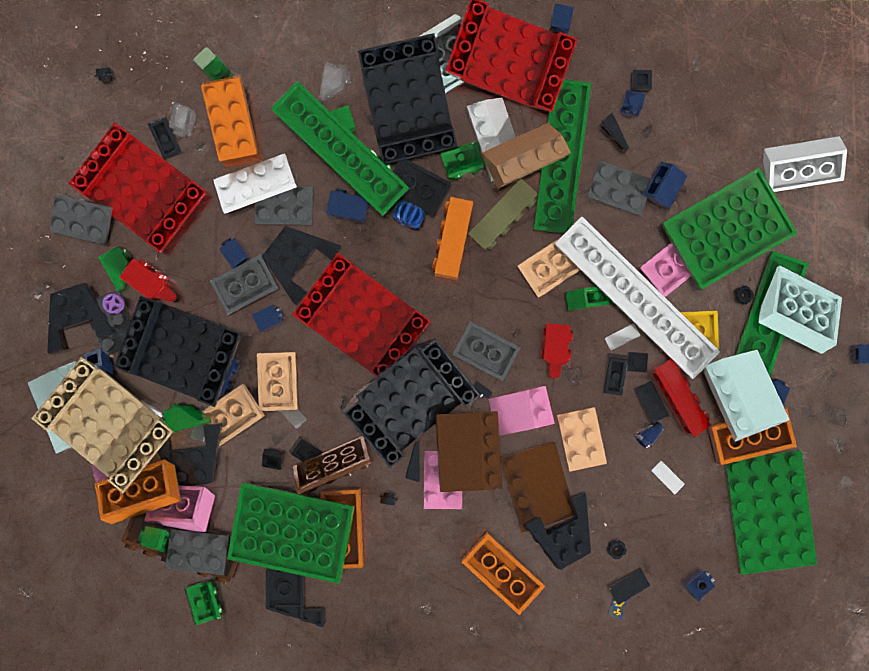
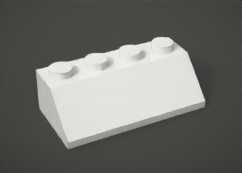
(490, 124)
(805, 164)

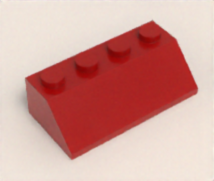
(680, 398)

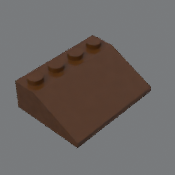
(468, 451)
(332, 465)
(537, 484)

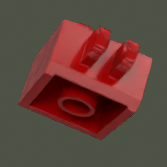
(148, 282)
(555, 347)

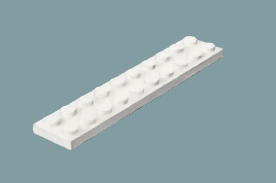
(637, 298)

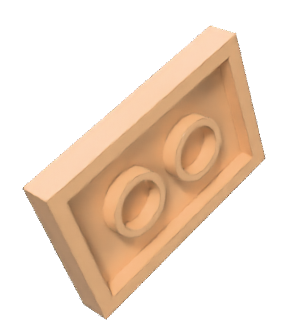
(547, 269)
(277, 381)
(235, 412)
(581, 439)

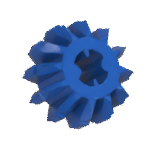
(408, 214)

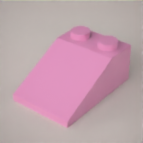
(522, 410)
(188, 514)

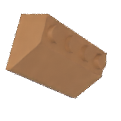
(525, 154)

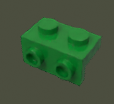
(462, 160)
(203, 602)

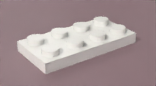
(254, 183)

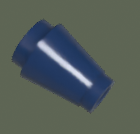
(650, 434)

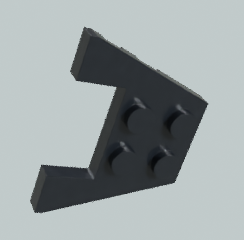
(290, 252)
(71, 308)
(197, 463)
(568, 541)
(286, 597)

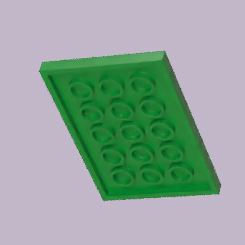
(729, 228)
(771, 512)
(291, 532)

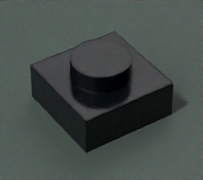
(642, 80)
(637, 362)
(482, 390)
(272, 459)

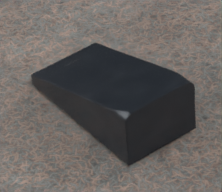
(612, 129)
(164, 137)
(615, 374)
(651, 402)
(304, 450)
(413, 469)
(628, 586)

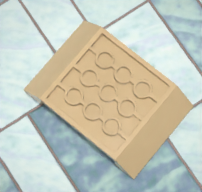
(103, 423)

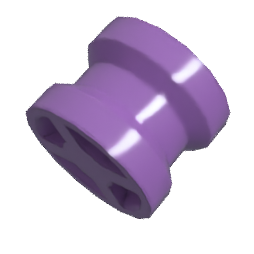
(109, 302)

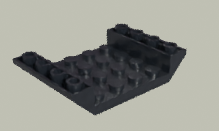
(407, 98)
(178, 350)
(406, 399)

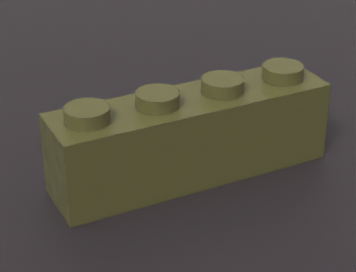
(502, 215)

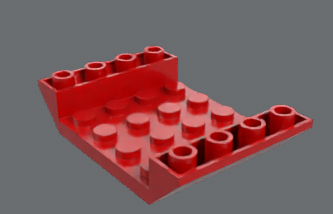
(510, 56)
(139, 185)
(360, 316)

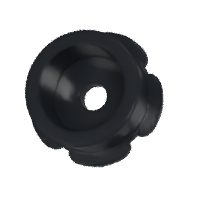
(103, 74)
(748, 295)
(388, 499)
(617, 554)

